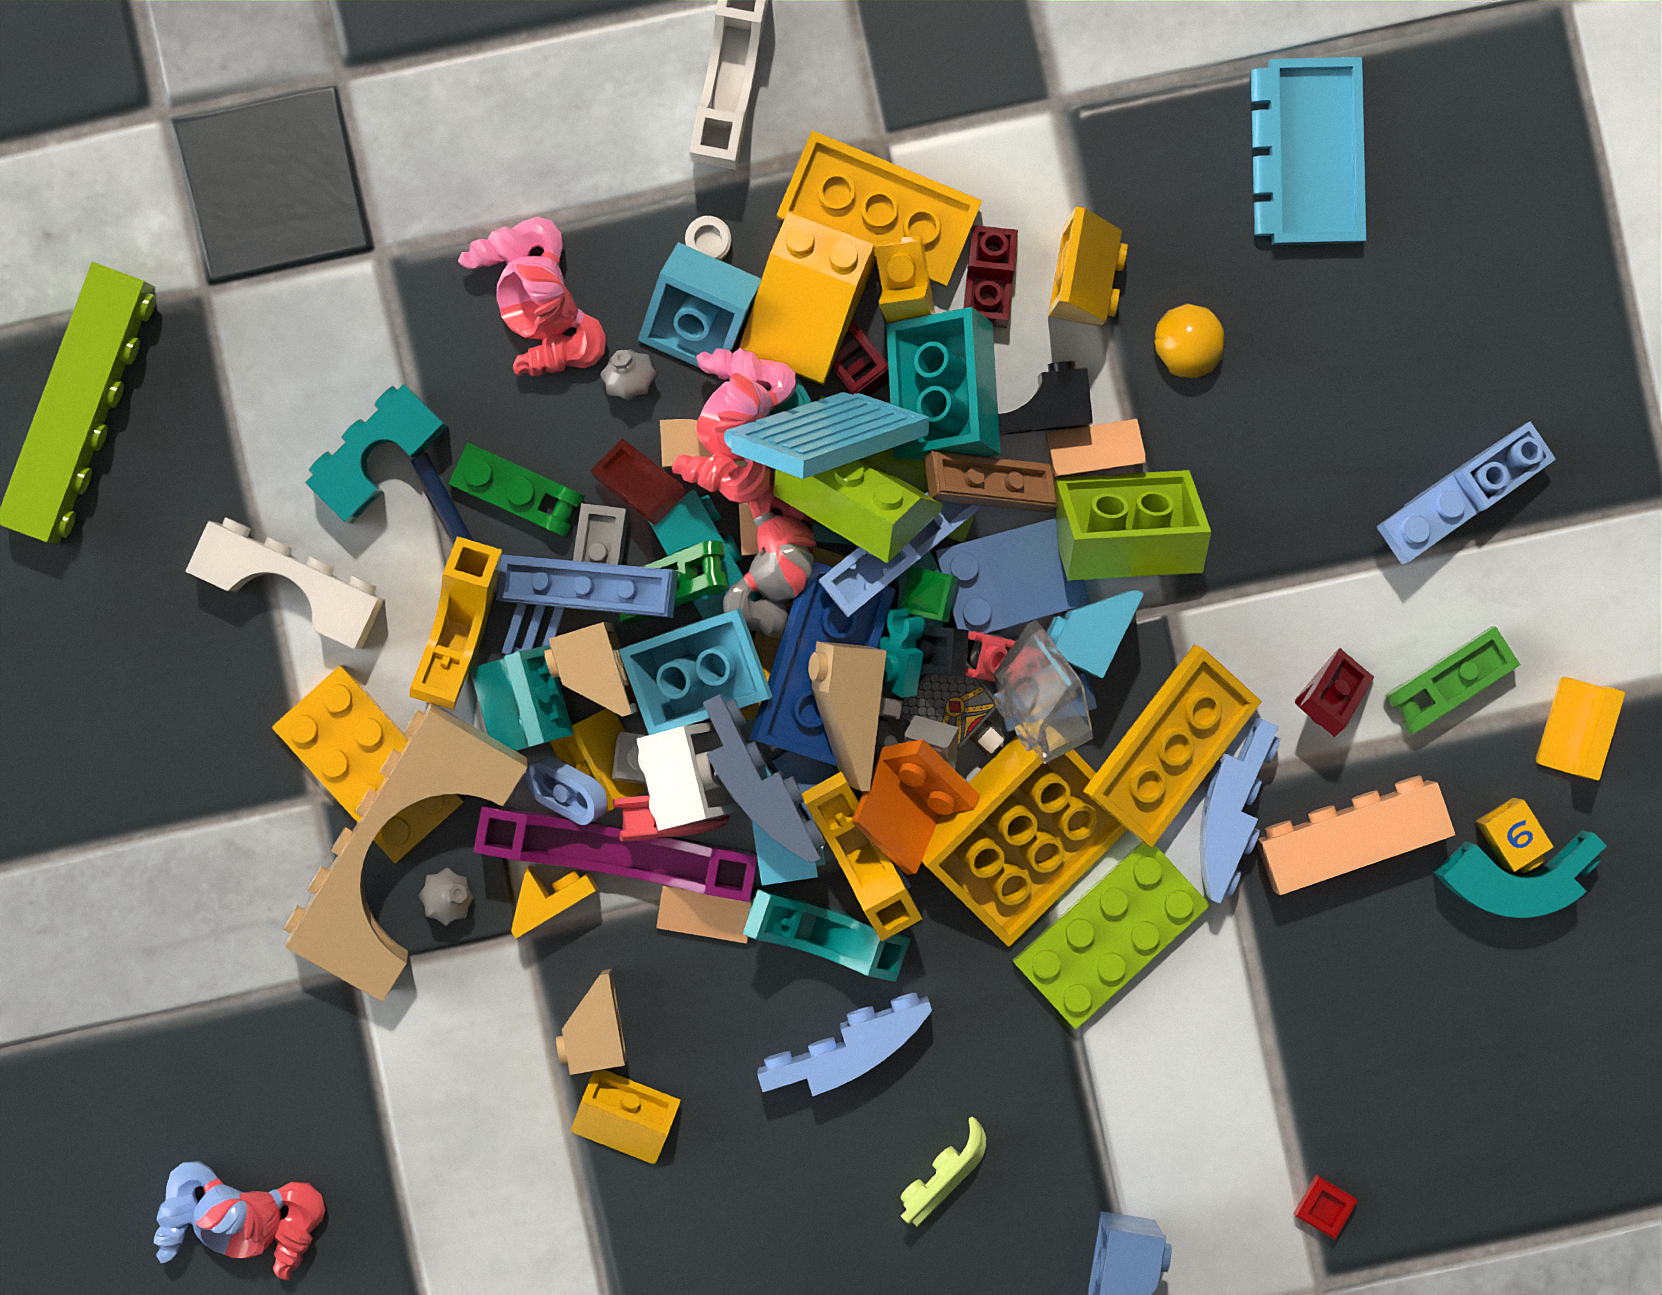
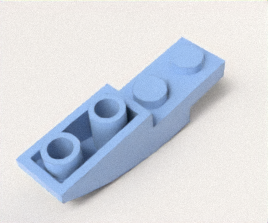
(1465, 492)
(1223, 827)
(867, 1042)

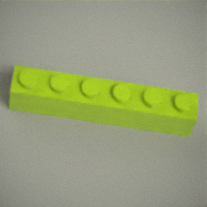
(76, 403)

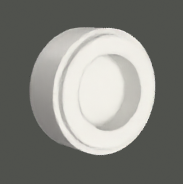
(709, 236)

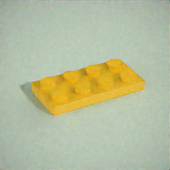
(879, 202)
(345, 743)
(1172, 745)

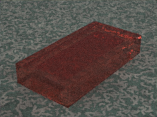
(638, 481)

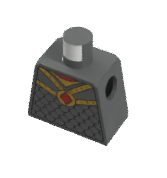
(957, 702)

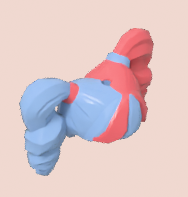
(235, 1220)

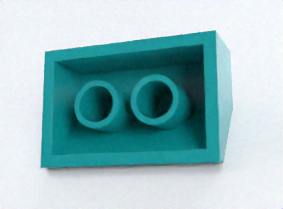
(946, 372)

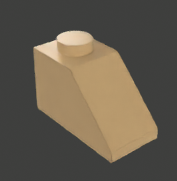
(594, 1031)

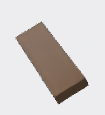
(990, 481)

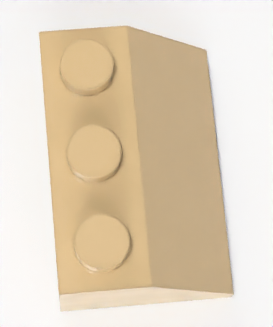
(593, 667)

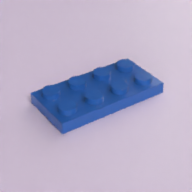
(792, 716)

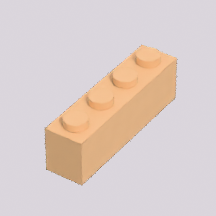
(1355, 835)

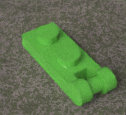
(1454, 679)

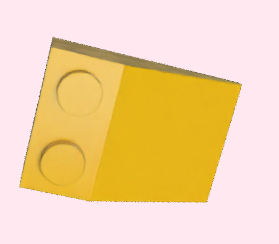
(1086, 269)
(808, 296)

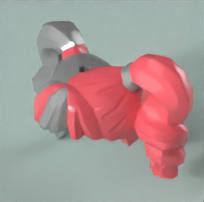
(779, 567)

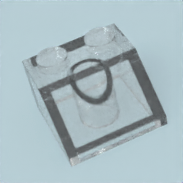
(1042, 696)

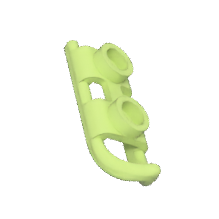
(951, 1170)

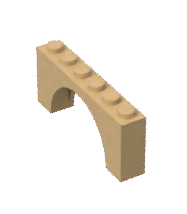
(438, 759)

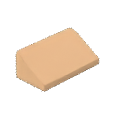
(1095, 448)
(703, 914)

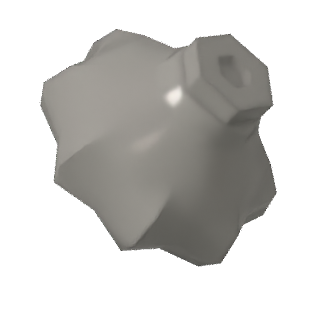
(628, 374)
(446, 896)

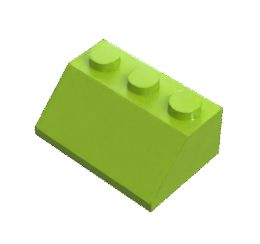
(861, 505)
(1130, 525)

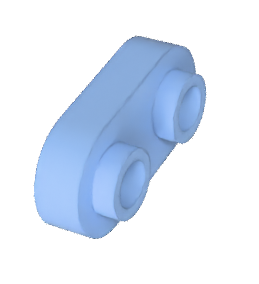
(566, 790)

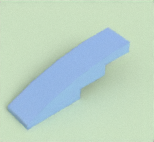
(864, 575)

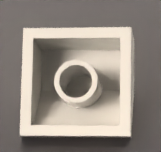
(682, 778)

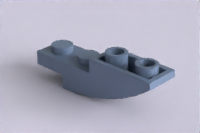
(769, 800)

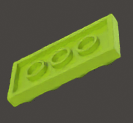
(1111, 933)

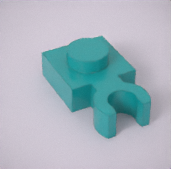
(902, 658)

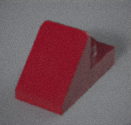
(1335, 692)

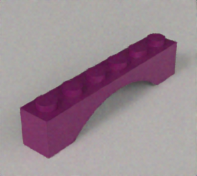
(598, 848)

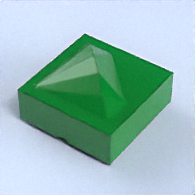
(929, 594)

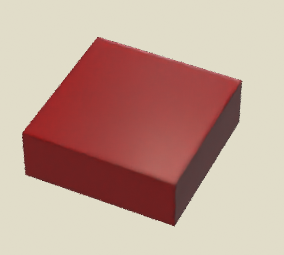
(1325, 1206)

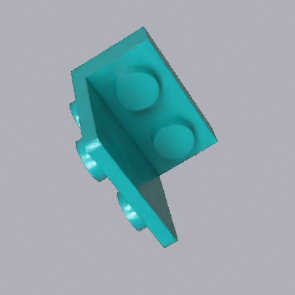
(521, 700)

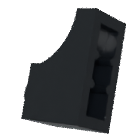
(1058, 403)

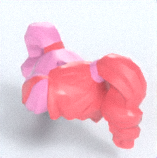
(535, 297)
(732, 405)

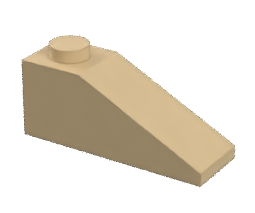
(848, 697)

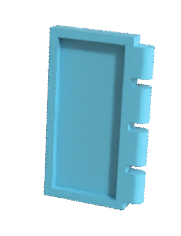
(1314, 151)
(826, 434)

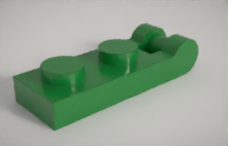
(514, 488)
(689, 584)

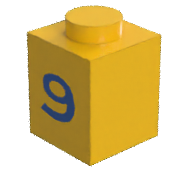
(1515, 836)

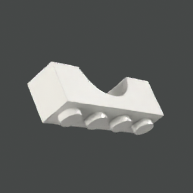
(728, 83)
(338, 607)

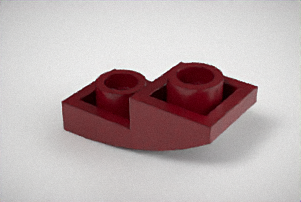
(991, 272)

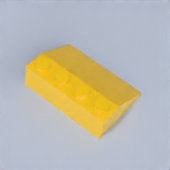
(1022, 840)

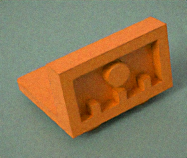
(906, 800)

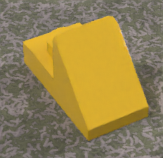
(904, 279)
(537, 905)

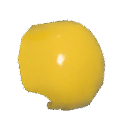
(1190, 341)

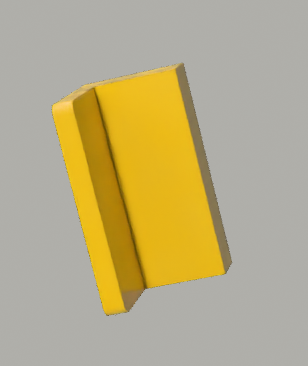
(1580, 728)
(593, 753)
(625, 1115)

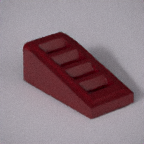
(874, 378)

